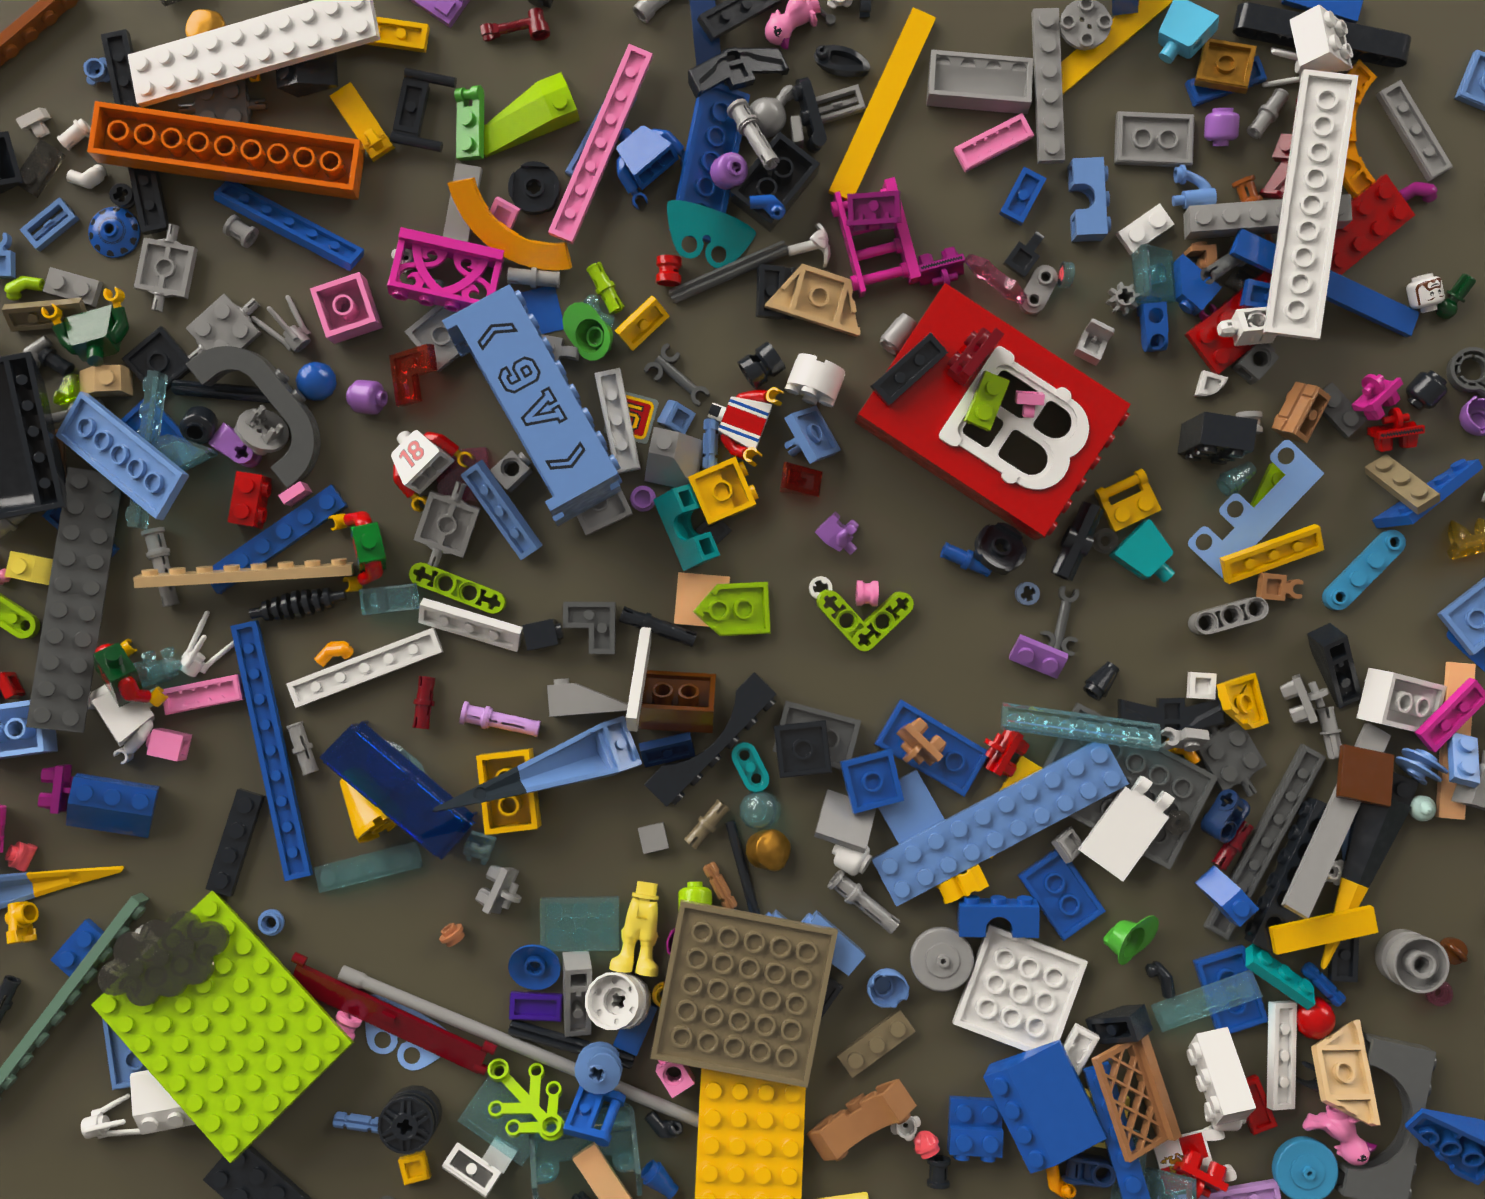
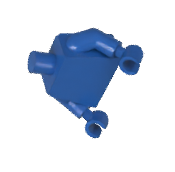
(645, 157)

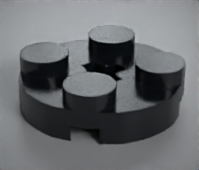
(524, 177)
(993, 559)

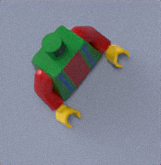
(367, 546)

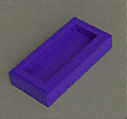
(536, 1006)

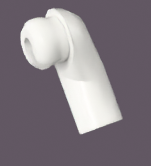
(89, 178)

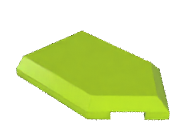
(736, 609)

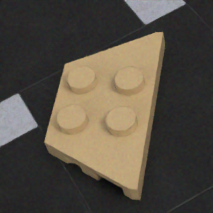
(817, 298)
(1345, 1073)

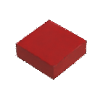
(11, 686)

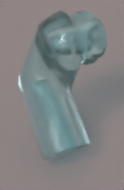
(593, 301)

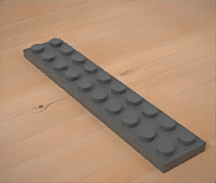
(74, 603)

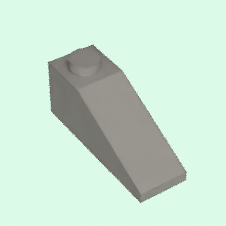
(575, 699)
(576, 981)

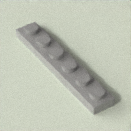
(1048, 86)

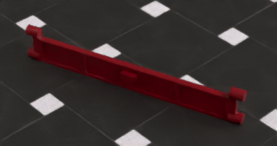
(392, 1018)

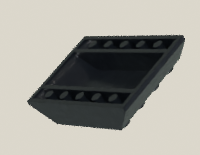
(29, 450)

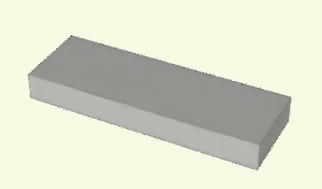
(455, 225)

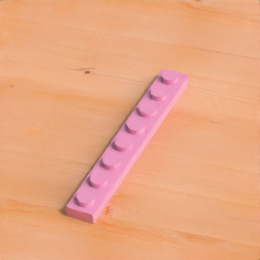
(600, 144)

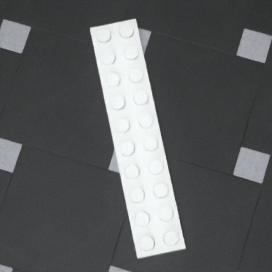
(251, 48)
(1310, 204)

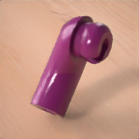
(1426, 190)

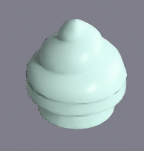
(1422, 808)

